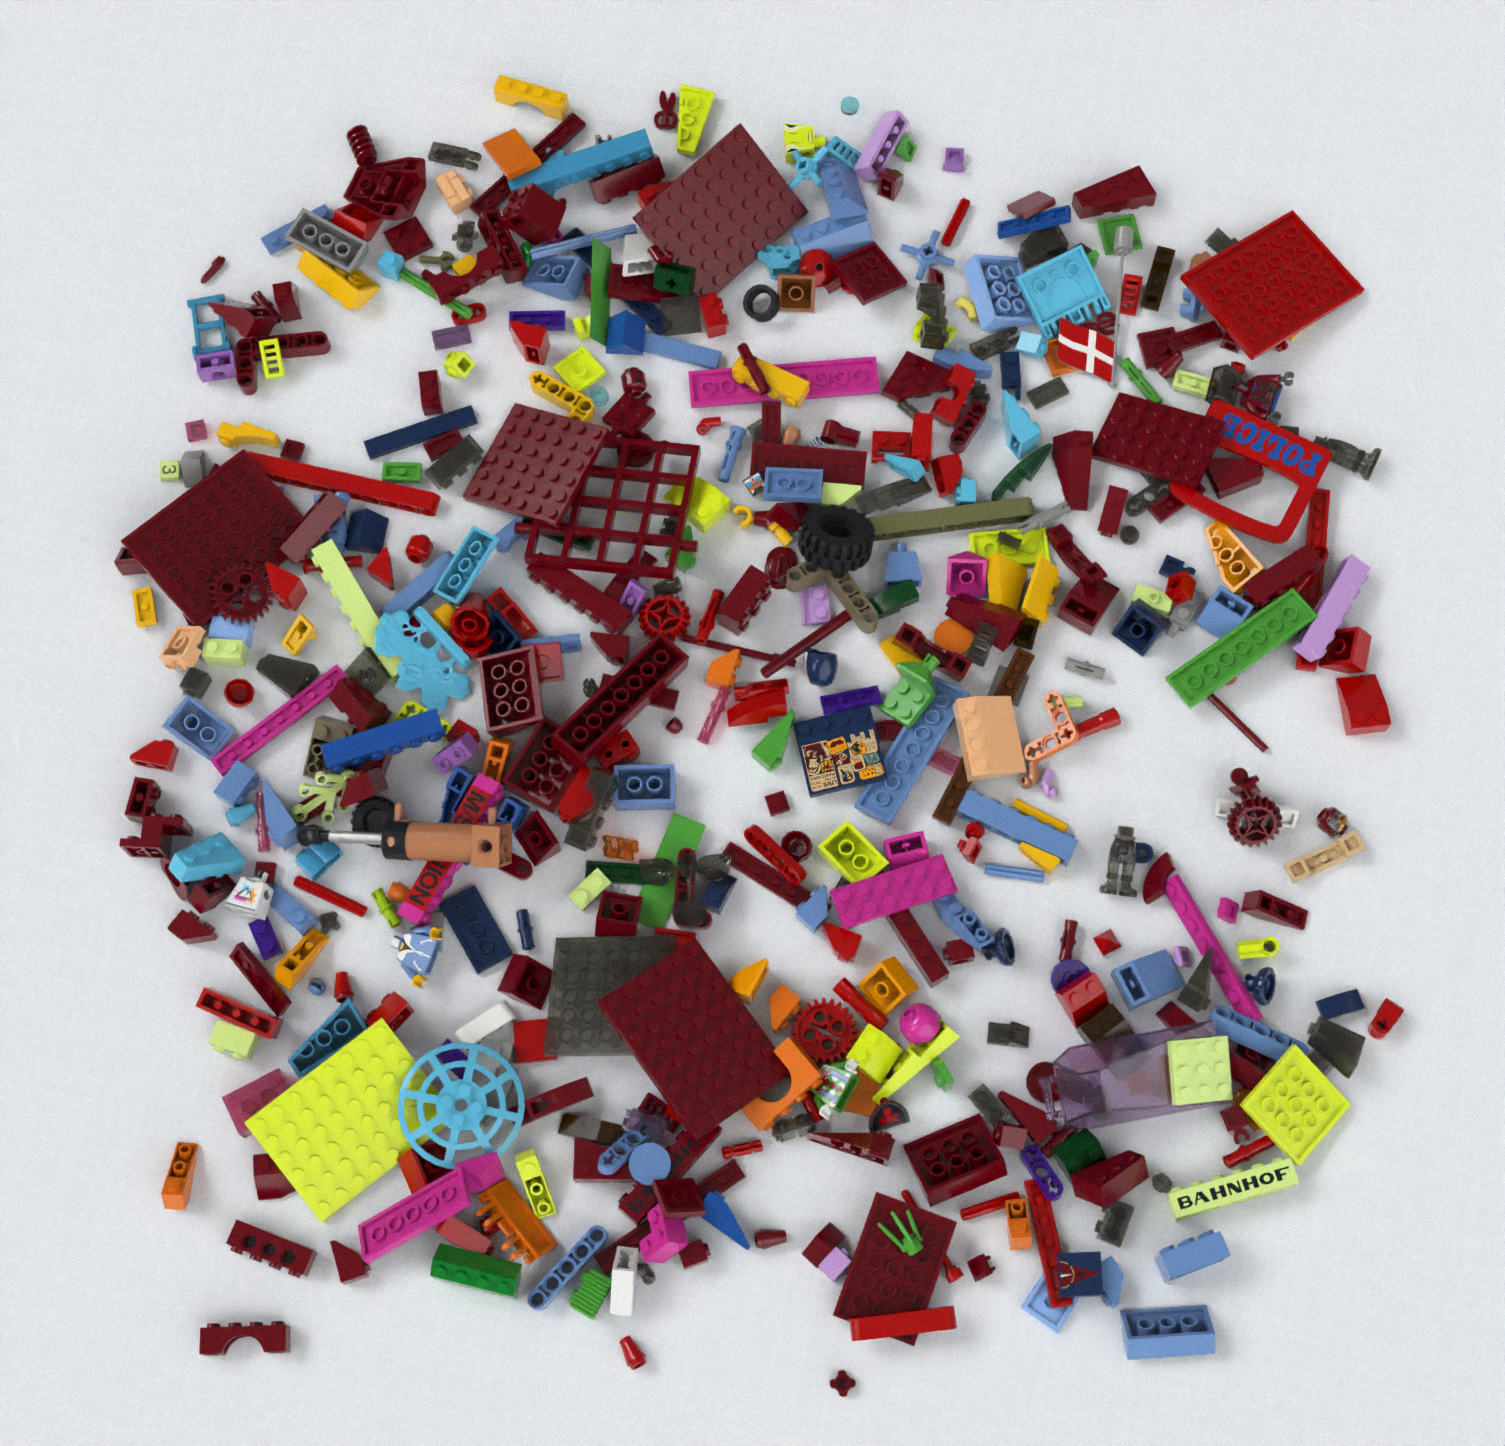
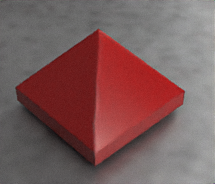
(1106, 942)

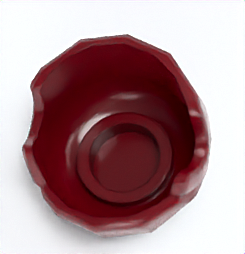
(797, 845)

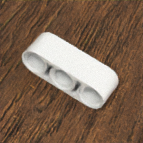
(487, 1024)

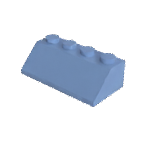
(841, 189)
(833, 236)
(1167, 1332)

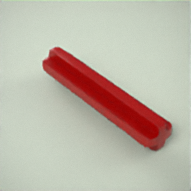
(955, 222)
(987, 1206)

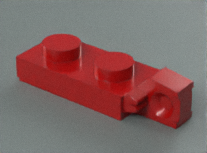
(757, 688)

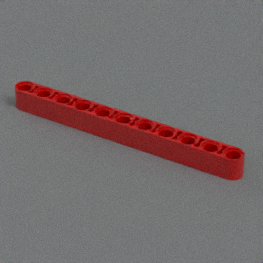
(356, 486)

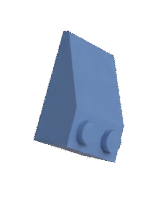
(557, 276)
(198, 727)
(279, 821)

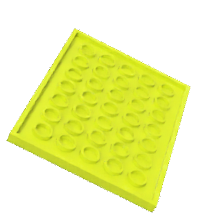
(342, 1122)

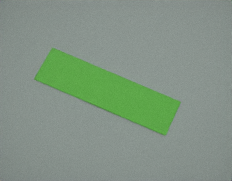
(599, 291)
(659, 899)

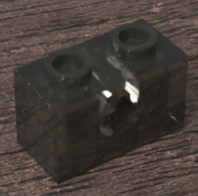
(1223, 384)

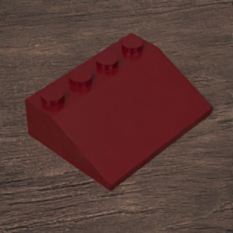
(510, 691)
(540, 770)
(955, 1160)

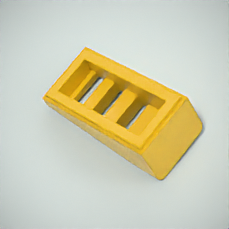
(1041, 858)

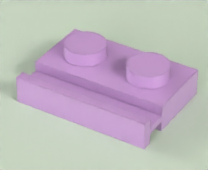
(815, 605)

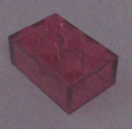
(253, 1097)

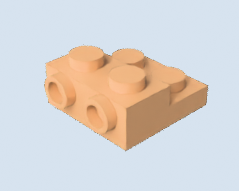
(182, 647)

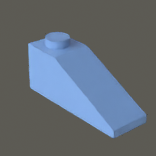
(292, 911)

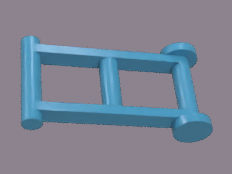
(226, 344)

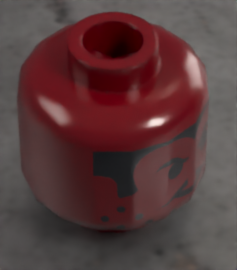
(633, 381)

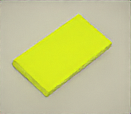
(1032, 545)

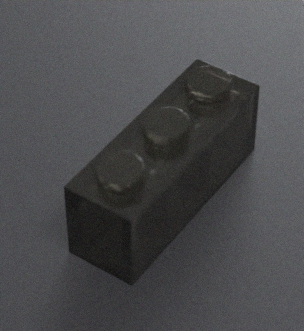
(454, 462)

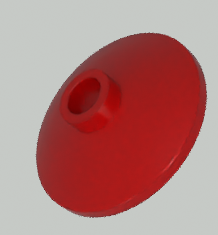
(808, 266)

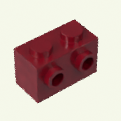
(142, 799)

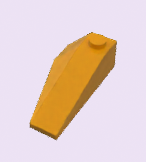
(1232, 557)

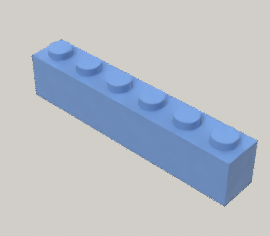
(1016, 826)

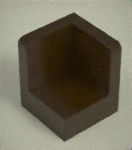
(1027, 633)

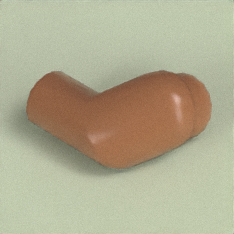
(1032, 777)

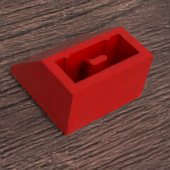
(531, 341)

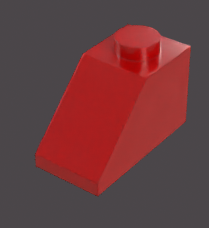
(946, 473)
(156, 755)
(842, 942)

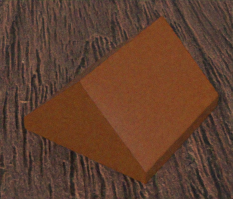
(796, 292)

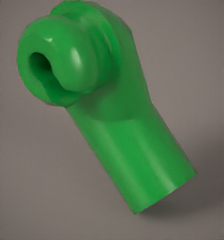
(525, 249)

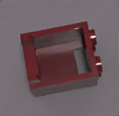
(533, 214)

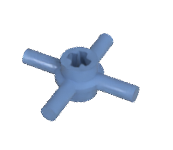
(927, 255)

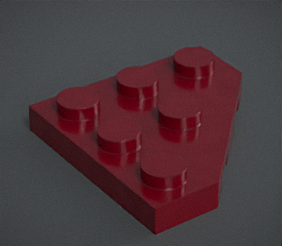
(915, 378)

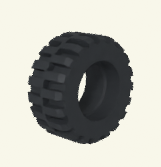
(836, 538)

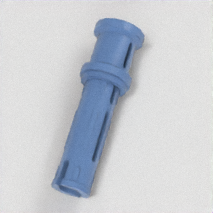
(733, 446)

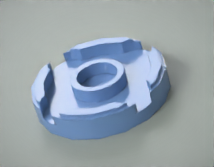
(649, 1163)

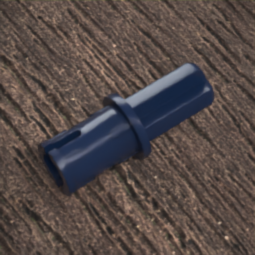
(525, 929)

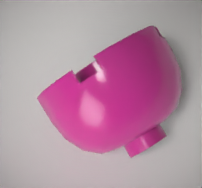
(919, 1023)

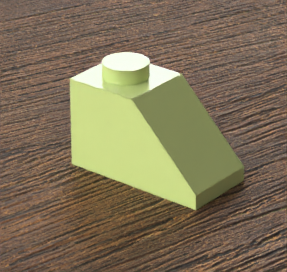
(839, 494)

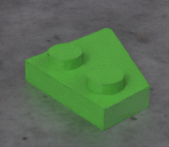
(942, 1075)

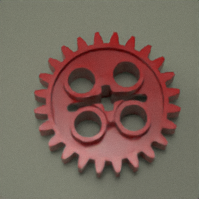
(834, 1016)

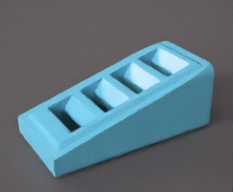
(842, 146)
(905, 466)

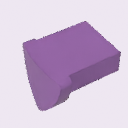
(954, 160)

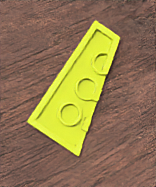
(693, 114)

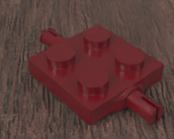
(629, 415)

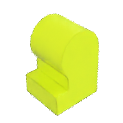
(582, 327)

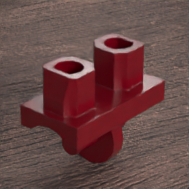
(1243, 784)

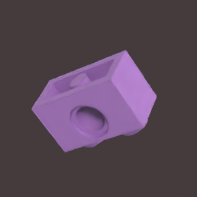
(216, 366)
(455, 753)

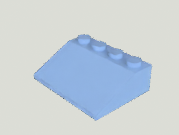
(996, 292)

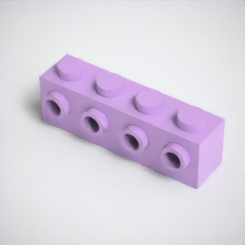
(881, 145)

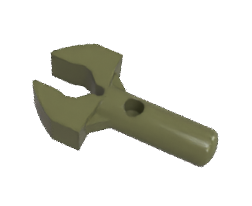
(446, 255)

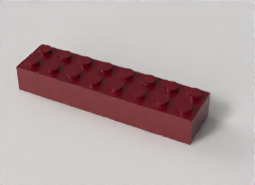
(619, 700)

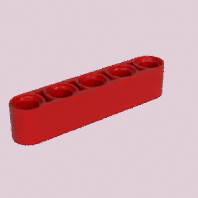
(903, 1323)

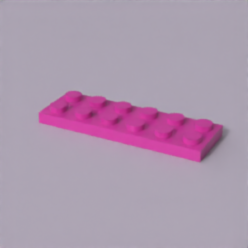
(893, 891)
(414, 1214)

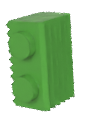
(591, 1293)

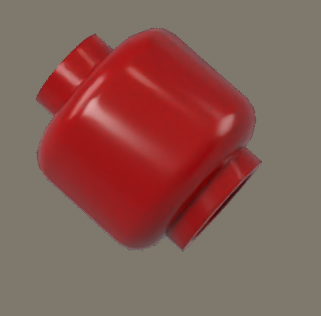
(419, 549)

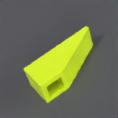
(535, 1183)

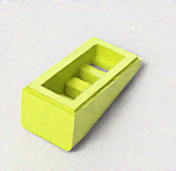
(265, 359)

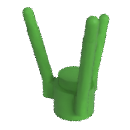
(911, 1243)

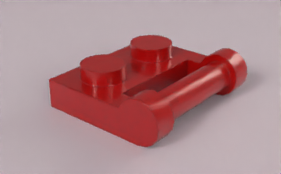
(890, 442)

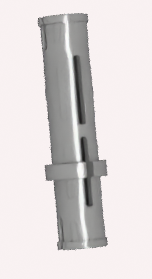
(1036, 521)

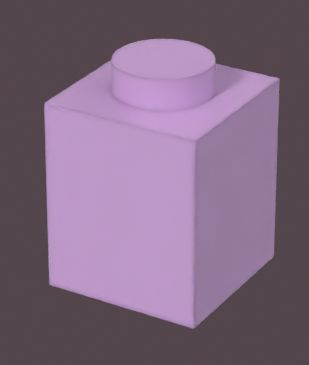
(835, 1263)

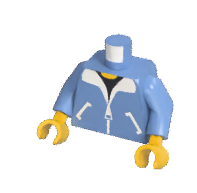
(418, 952)

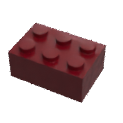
(745, 600)

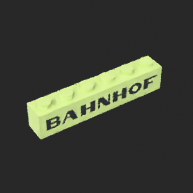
(1232, 1189)

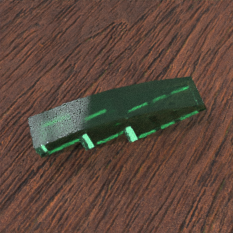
(1025, 469)

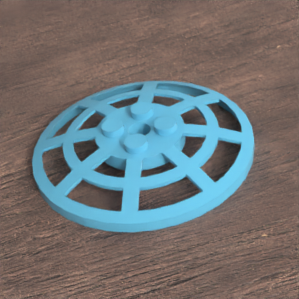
(456, 1090)

